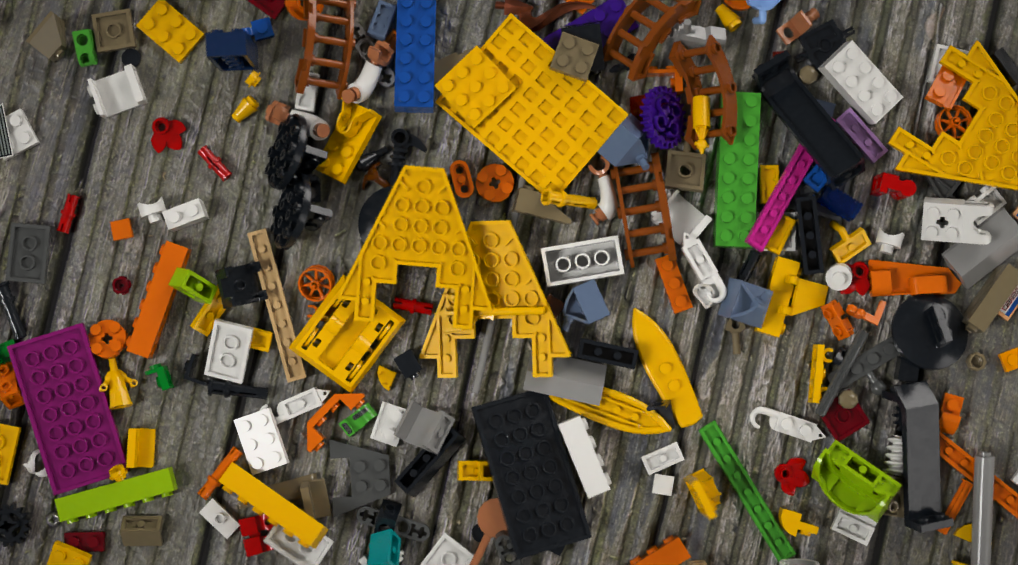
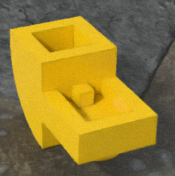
(473, 470)
(791, 523)

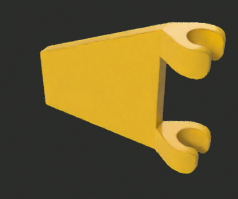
(805, 297)

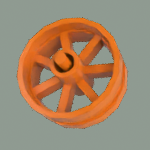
(953, 122)
(316, 283)

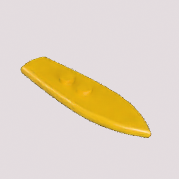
(665, 369)
(619, 412)

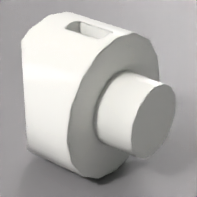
(152, 211)
(889, 242)
(839, 276)
(701, 290)

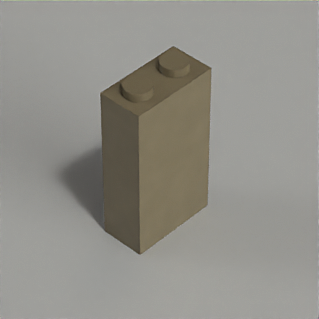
(990, 299)

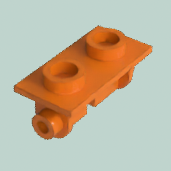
(840, 327)

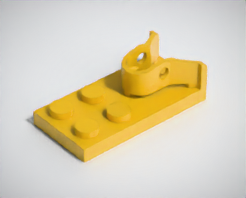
(349, 139)
(703, 492)

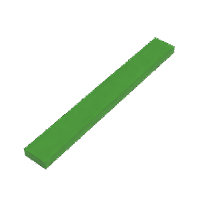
(746, 491)

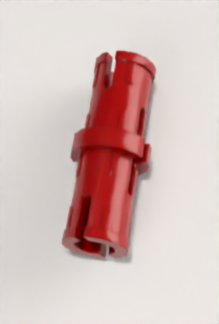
(214, 163)
(68, 213)
(413, 306)

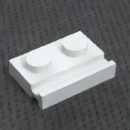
(386, 424)
(854, 526)

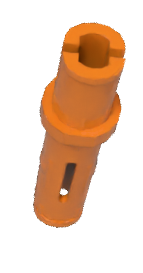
(213, 480)

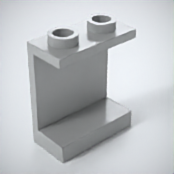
(424, 427)

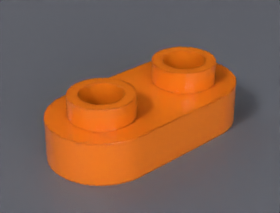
(462, 179)

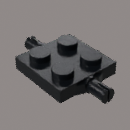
(822, 43)

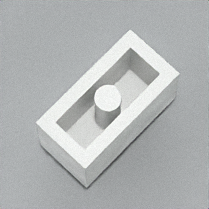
(185, 215)

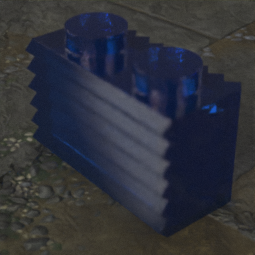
(840, 203)

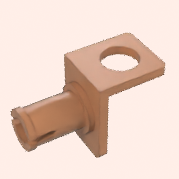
(798, 24)

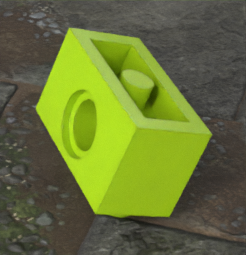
(193, 285)

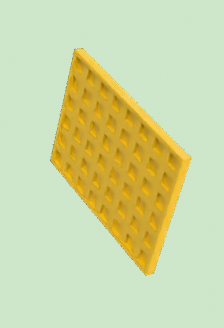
(550, 120)

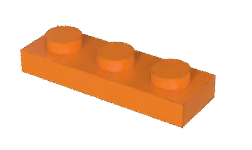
(673, 284)

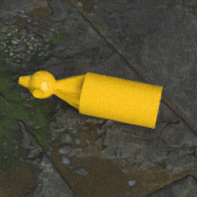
(701, 120)

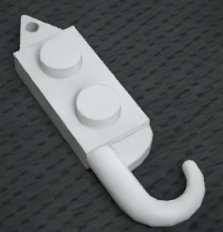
(703, 266)
(299, 404)
(788, 424)

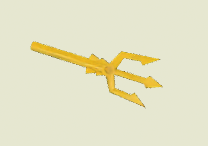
(491, 315)

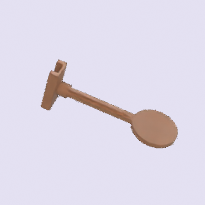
(490, 522)

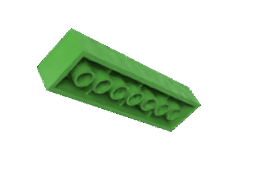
(737, 176)

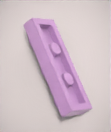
(861, 135)

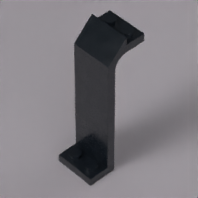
(808, 121)
(920, 456)

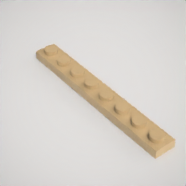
(276, 304)

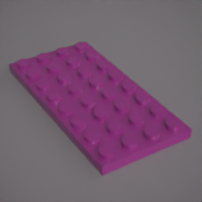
(67, 408)

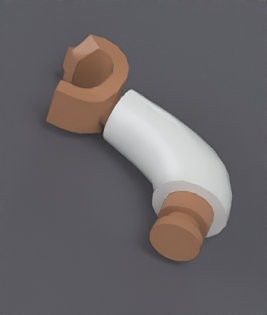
(369, 76)
(316, 126)
(608, 199)

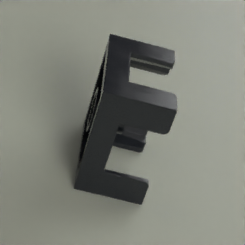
(239, 285)

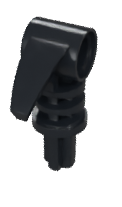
(399, 151)

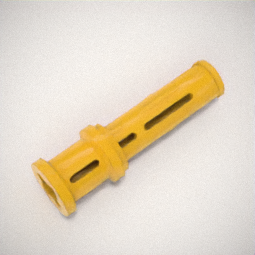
(561, 198)

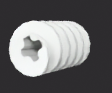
(896, 458)

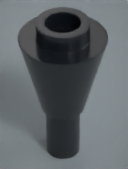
(369, 159)

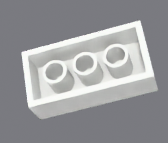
(860, 82)
(582, 261)
(583, 455)

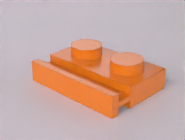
(945, 88)

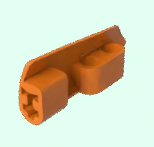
(898, 278)

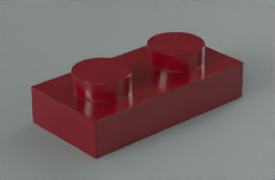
(87, 541)

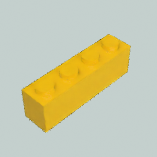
(782, 292)

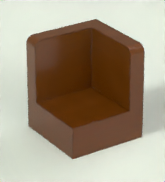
(555, 305)

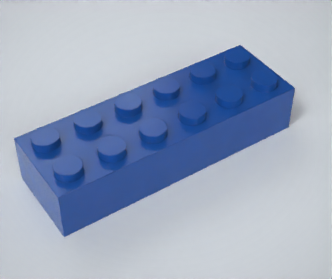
(415, 56)

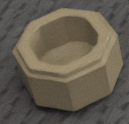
(808, 75)
(976, 361)
(847, 399)

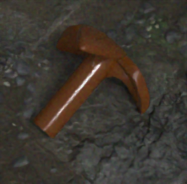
(373, 175)

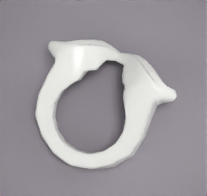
(31, 465)

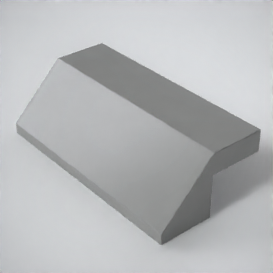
(977, 260)
(572, 380)

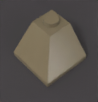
(50, 37)

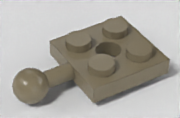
(693, 161)

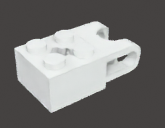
(960, 220)

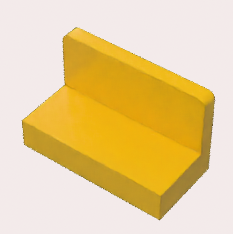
(141, 447)

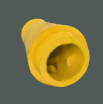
(728, 18)
(246, 108)

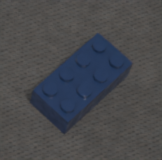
(231, 50)

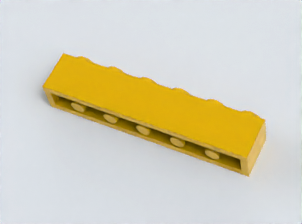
(273, 505)

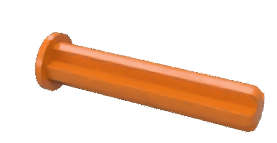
(957, 502)

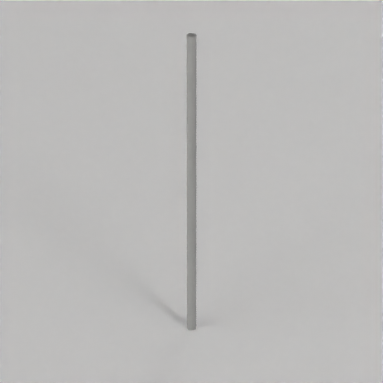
(490, 323)

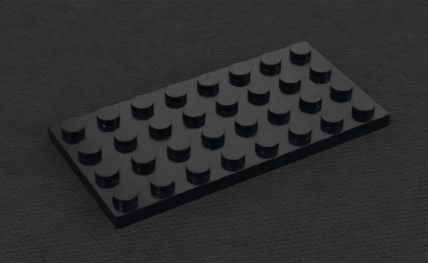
(531, 473)

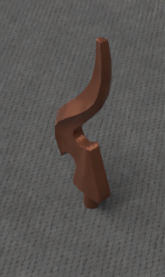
(524, 11)

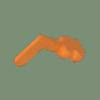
(860, 313)

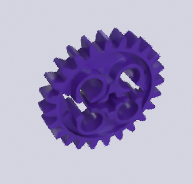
(659, 118)

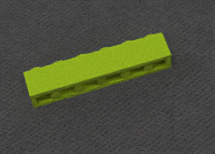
(116, 494)

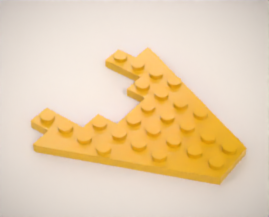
(989, 144)
(418, 229)
(508, 284)

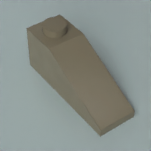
(529, 203)

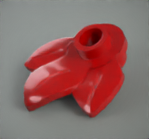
(169, 136)
(859, 282)
(794, 475)

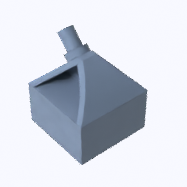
(627, 144)
(745, 303)
(584, 305)

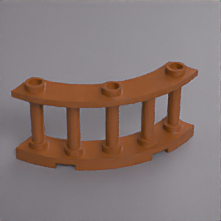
(659, 32)
(311, 37)
(685, 66)
(660, 206)

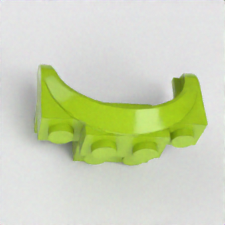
(855, 483)

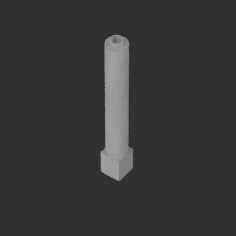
(982, 508)

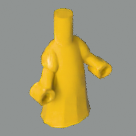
(117, 387)

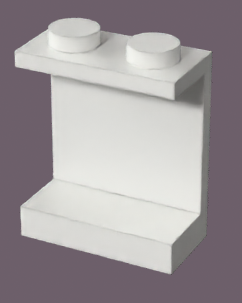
(117, 92)
(683, 217)

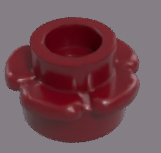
(121, 280)

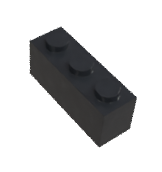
(607, 353)

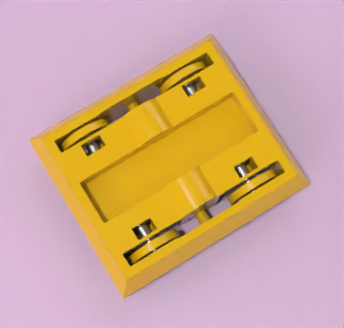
(345, 339)

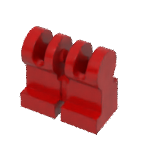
(890, 184)
(253, 526)

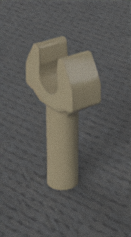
(735, 335)

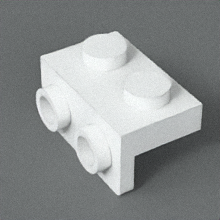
(991, 195)

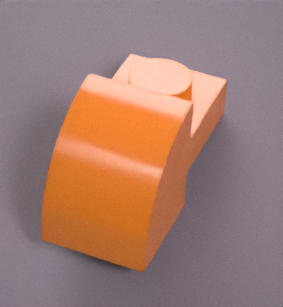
(950, 413)

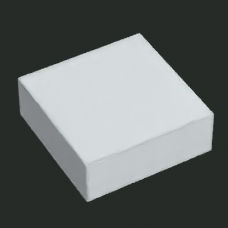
(663, 484)

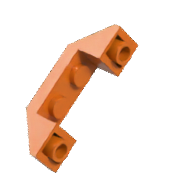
(316, 438)

